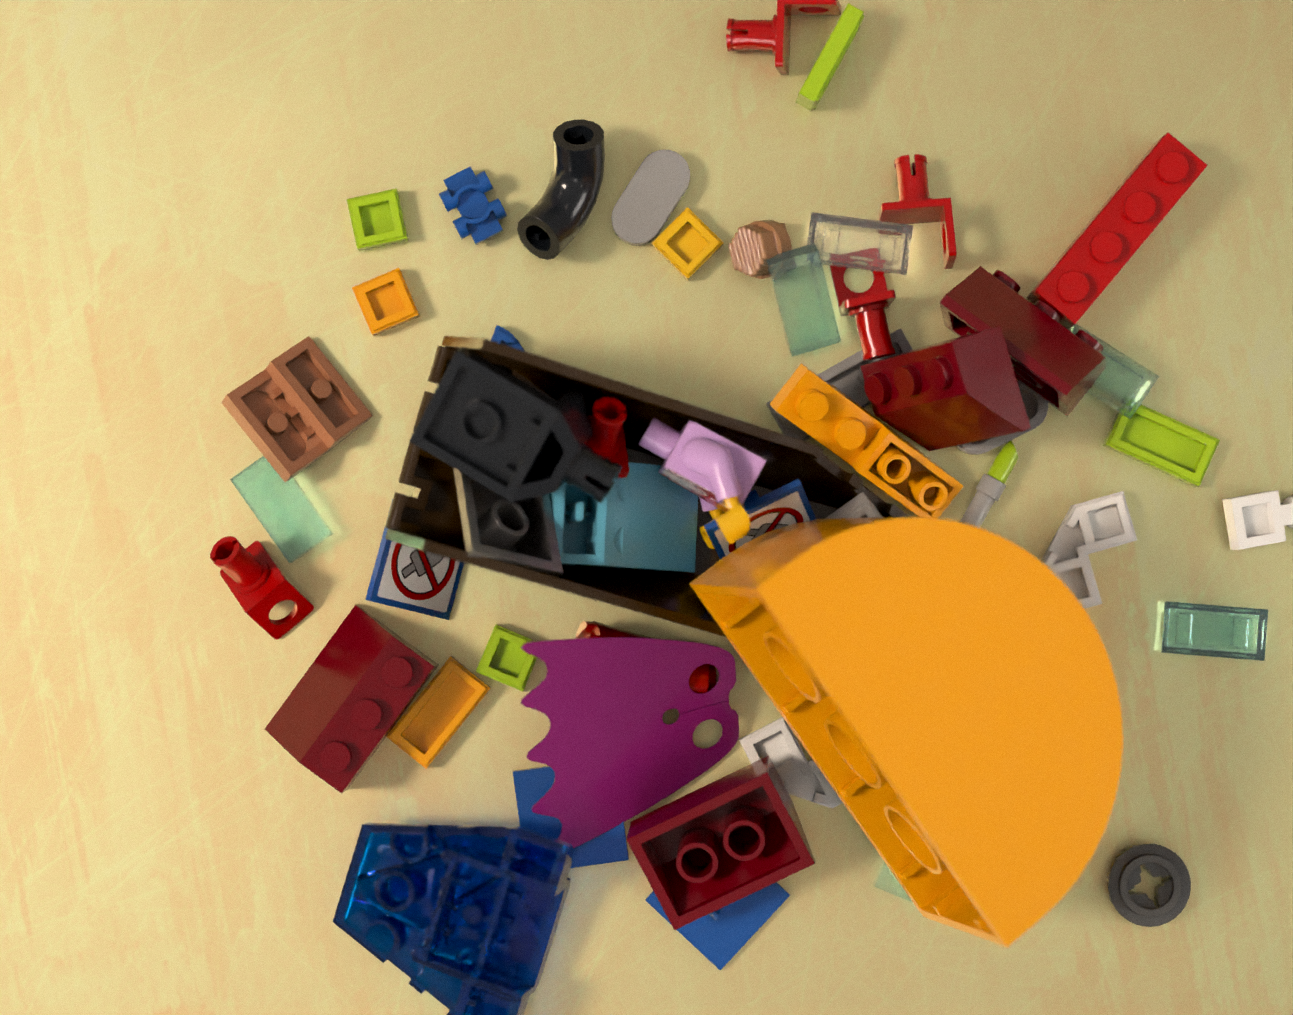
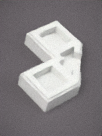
(1086, 530)
(798, 775)

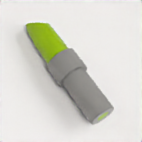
(991, 486)

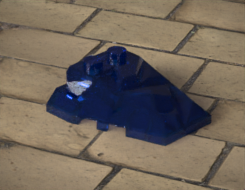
(458, 908)

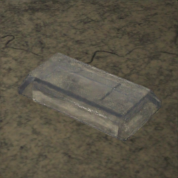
(861, 243)

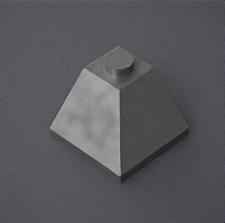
(506, 530)

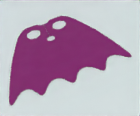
(609, 730)

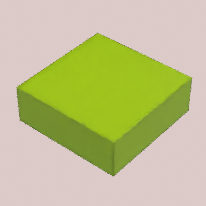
(377, 219)
(506, 660)

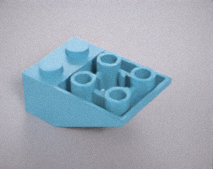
(638, 525)

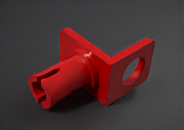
(775, 33)
(917, 206)
(868, 312)
(608, 432)
(258, 584)

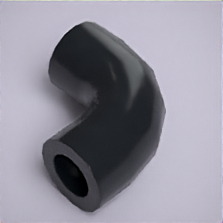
(570, 191)

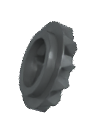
(1170, 894)

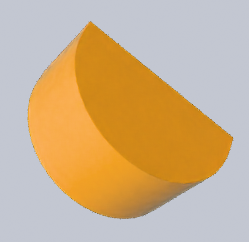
(941, 701)

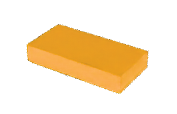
(438, 712)

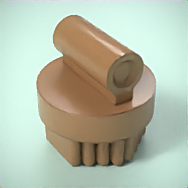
(756, 244)

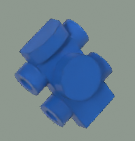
(478, 215)

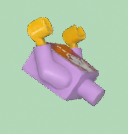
(710, 469)

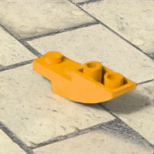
(865, 443)

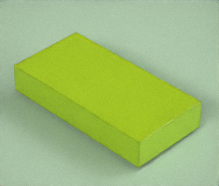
(830, 57)
(1163, 444)

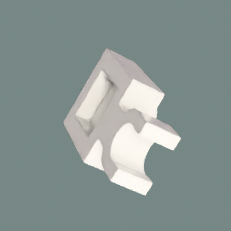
(1257, 519)

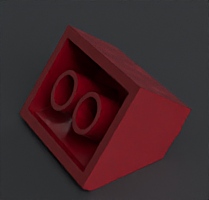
(1041, 350)
(949, 391)
(350, 699)
(720, 843)

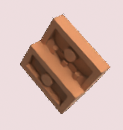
(296, 409)

